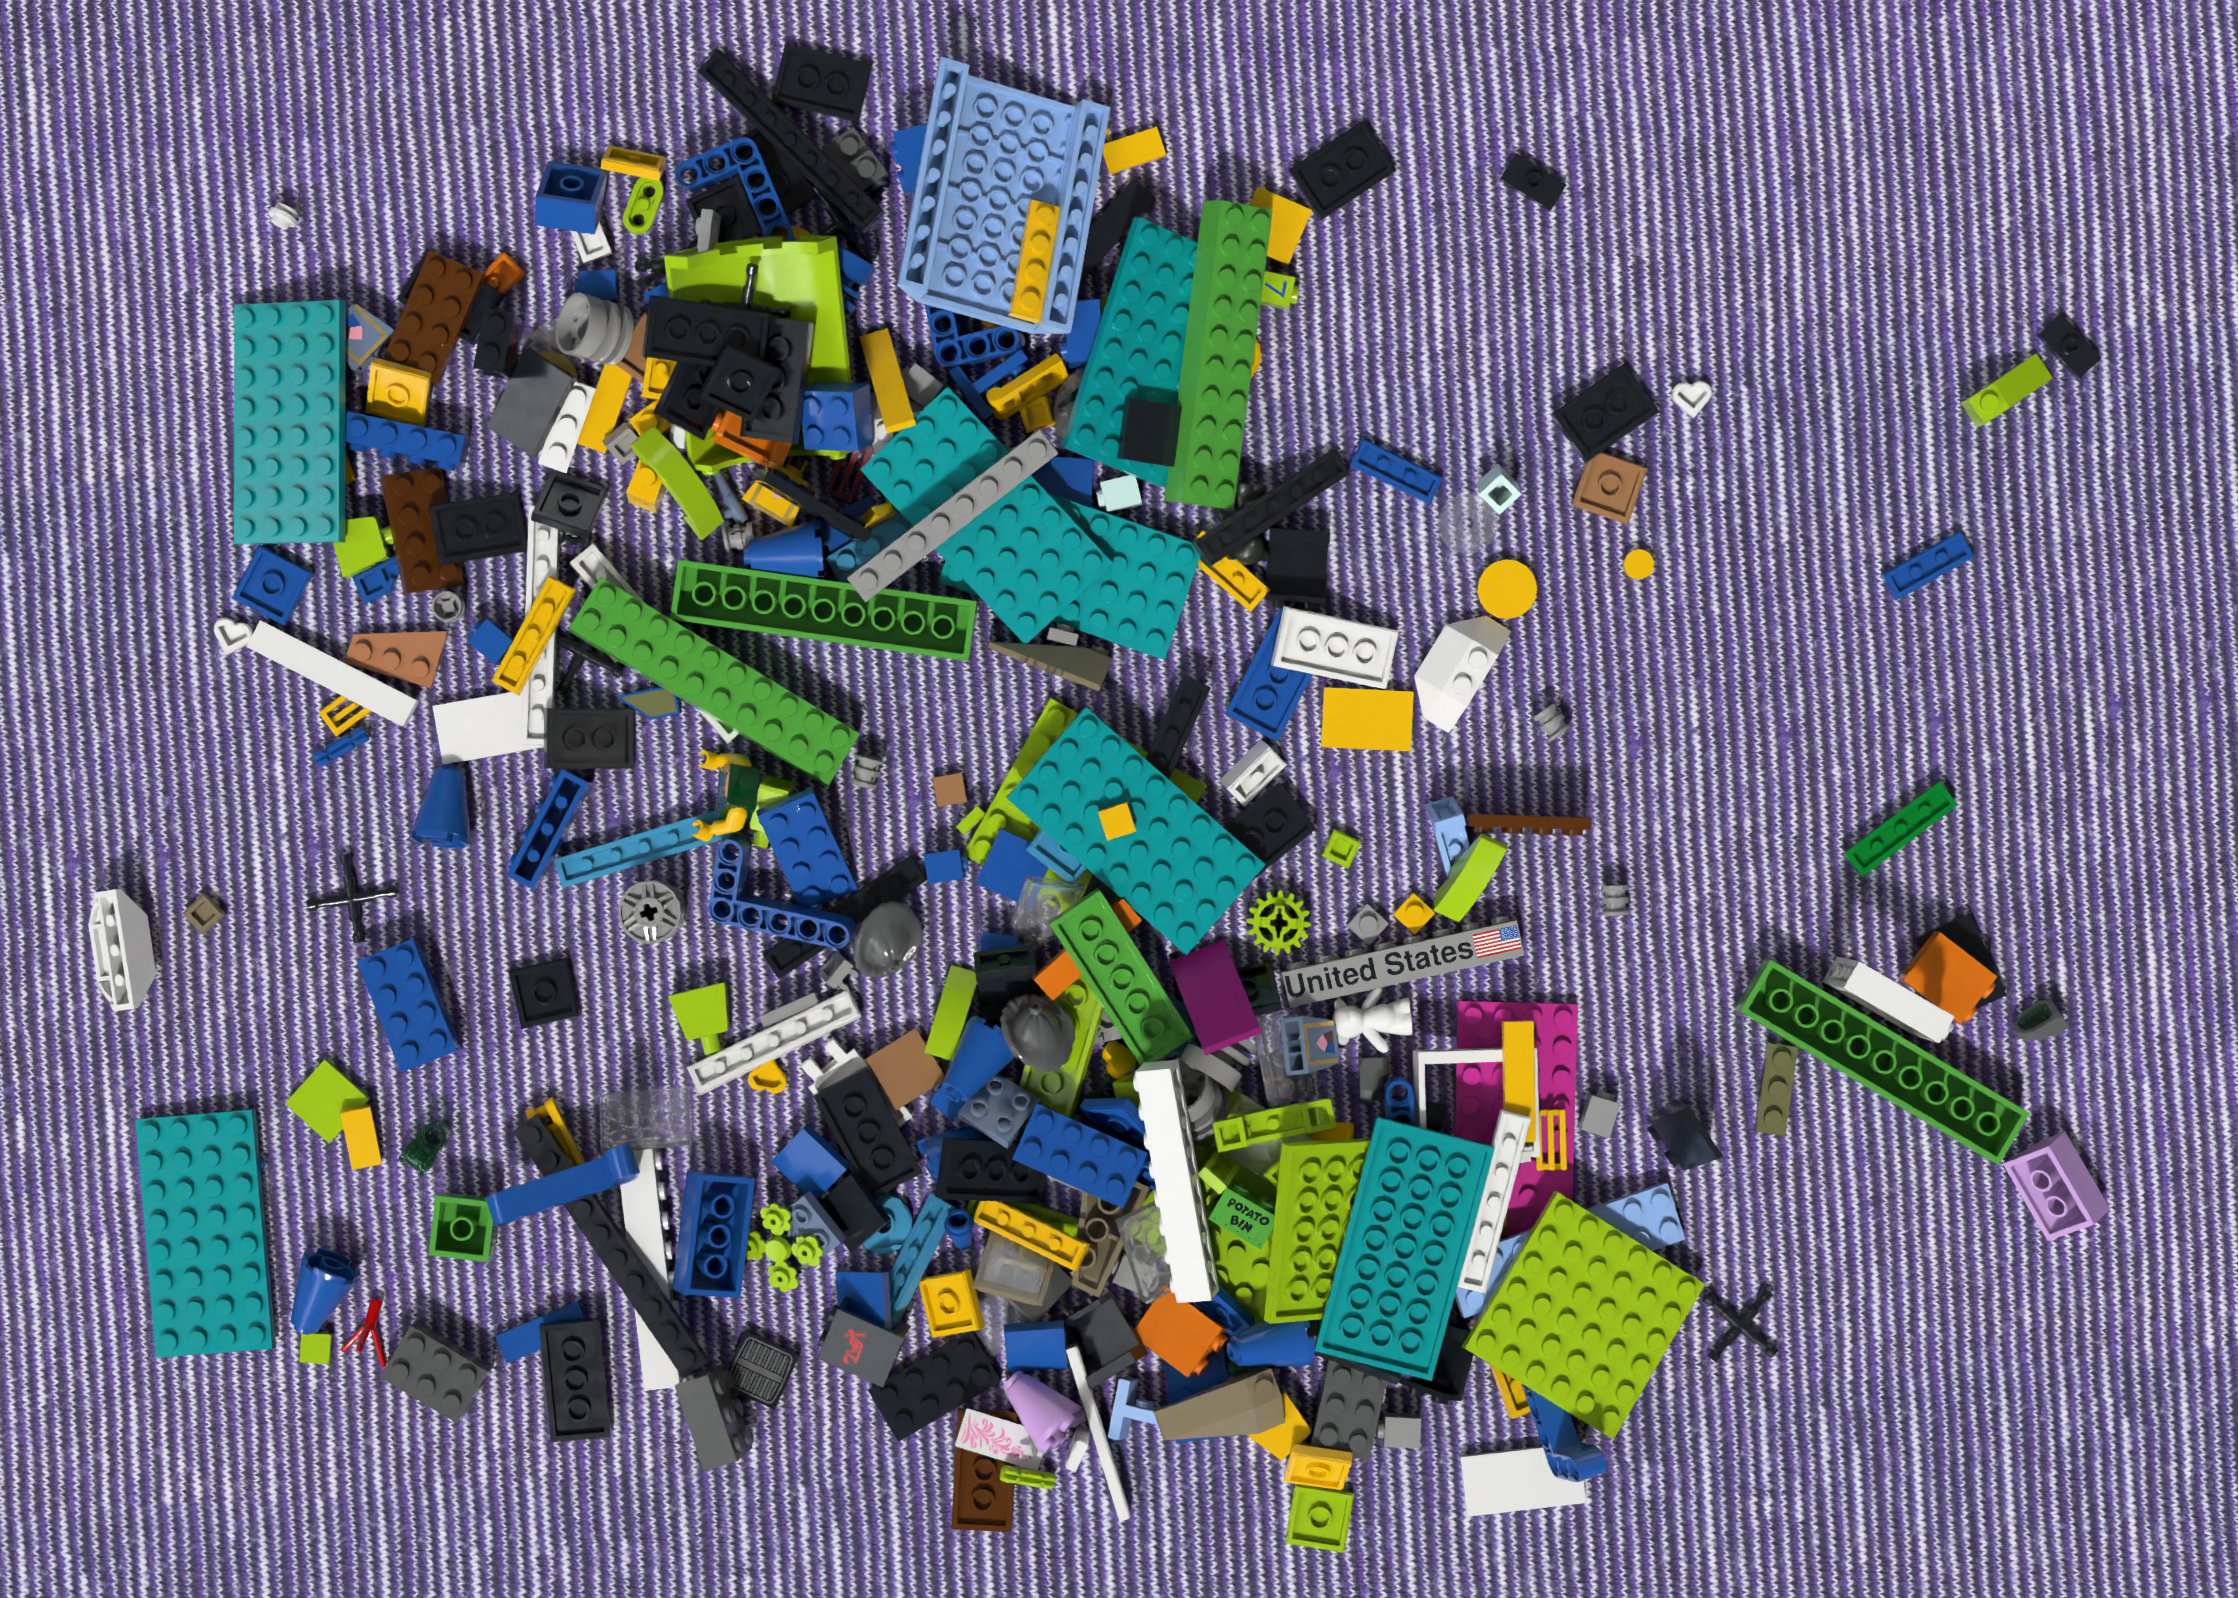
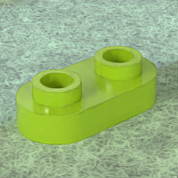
(642, 205)

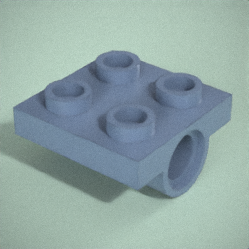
(999, 1110)
(811, 1219)

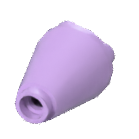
(1042, 1410)

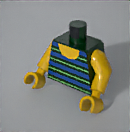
(735, 794)

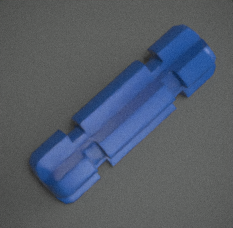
(341, 746)

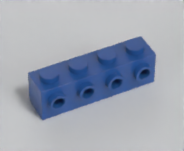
(406, 440)
(549, 829)

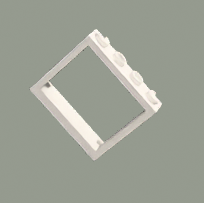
(1889, 999)
(1470, 1055)

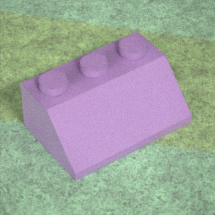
(2057, 1186)

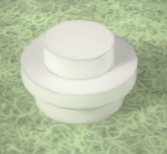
(283, 216)

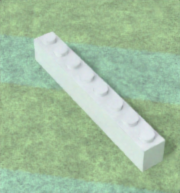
(1176, 1181)
(646, 1233)

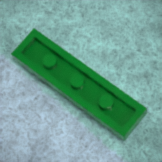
(1900, 829)

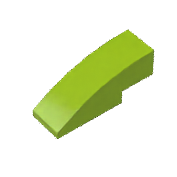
(1469, 877)
(951, 1013)

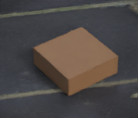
(949, 789)

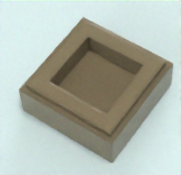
(204, 913)

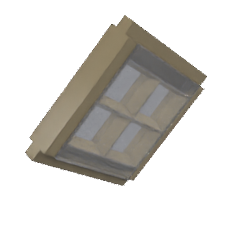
(1013, 1271)

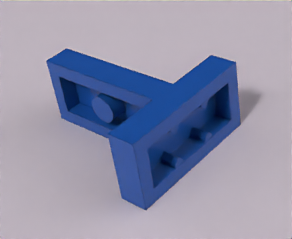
(1011, 367)

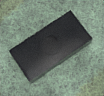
(1532, 182)
(2068, 347)

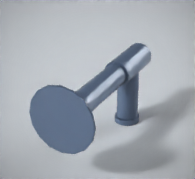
(734, 507)

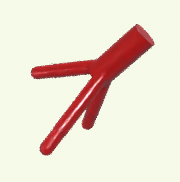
(364, 1330)

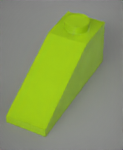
(2006, 390)

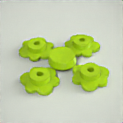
(778, 1248)

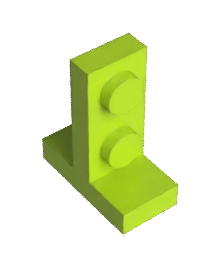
(1216, 1175)

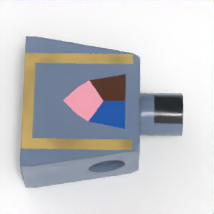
(364, 337)
(1309, 1044)

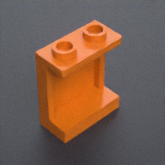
(765, 452)
(1948, 977)
(1180, 1334)

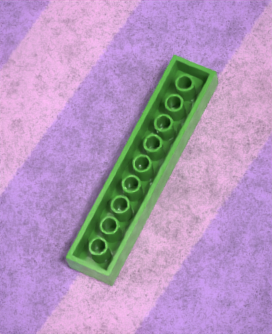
(1219, 353)
(823, 611)
(713, 682)
(1882, 1061)

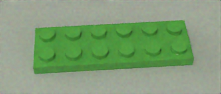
(1120, 978)

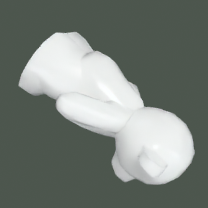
(1371, 1019)

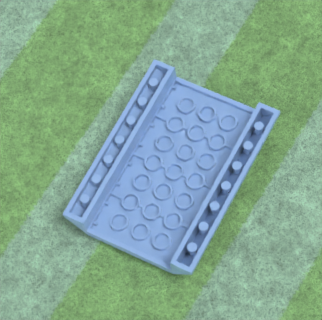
(977, 172)

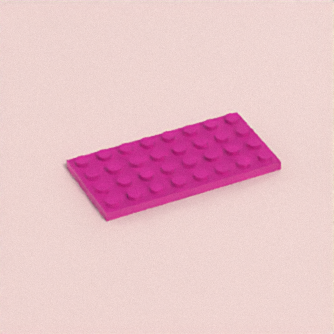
(1481, 1092)

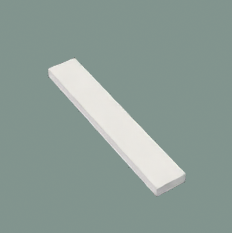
(332, 674)
(774, 1041)
(1508, 1144)
(1098, 1432)

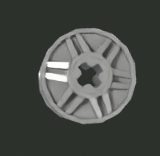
(594, 329)
(657, 894)
(1219, 1063)
(1204, 1101)

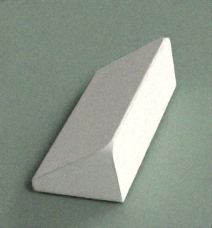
(1252, 772)

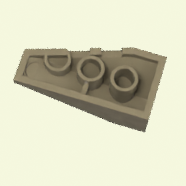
(1071, 663)
(1100, 1230)
(1232, 1408)

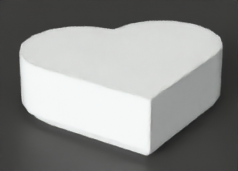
(1691, 397)
(232, 635)

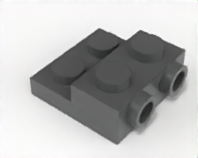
(857, 161)

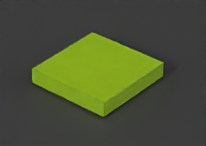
(323, 1097)
(1319, 1517)

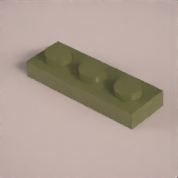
(1776, 1089)

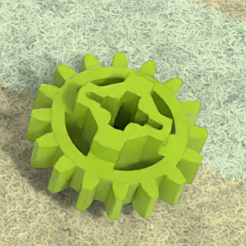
(1264, 921)

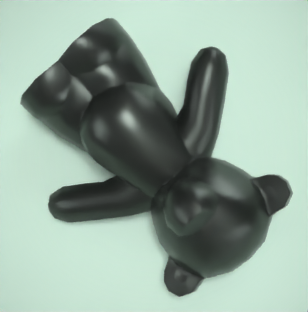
(1252, 551)

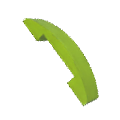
(680, 481)
(1274, 1124)

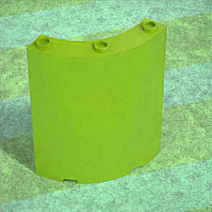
(789, 274)

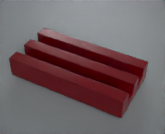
(835, 473)

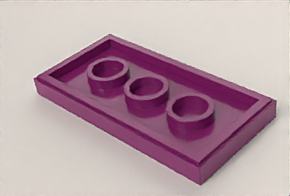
(1214, 997)

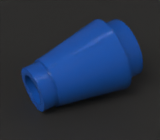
(960, 1228)

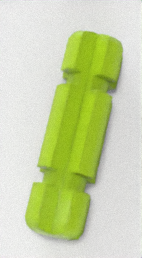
(1027, 1477)

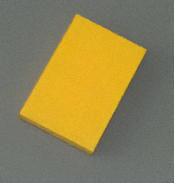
(1367, 719)

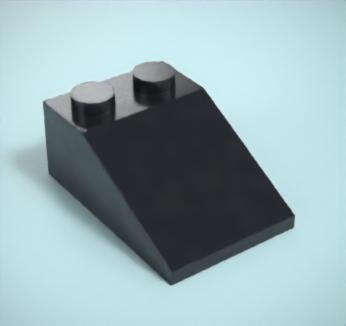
(1683, 1136)

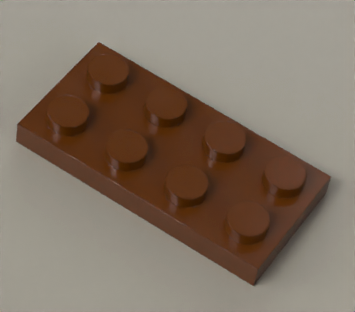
(434, 315)
(407, 505)
(1539, 824)
(979, 1495)

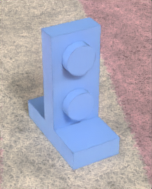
(1449, 830)
(1127, 1409)

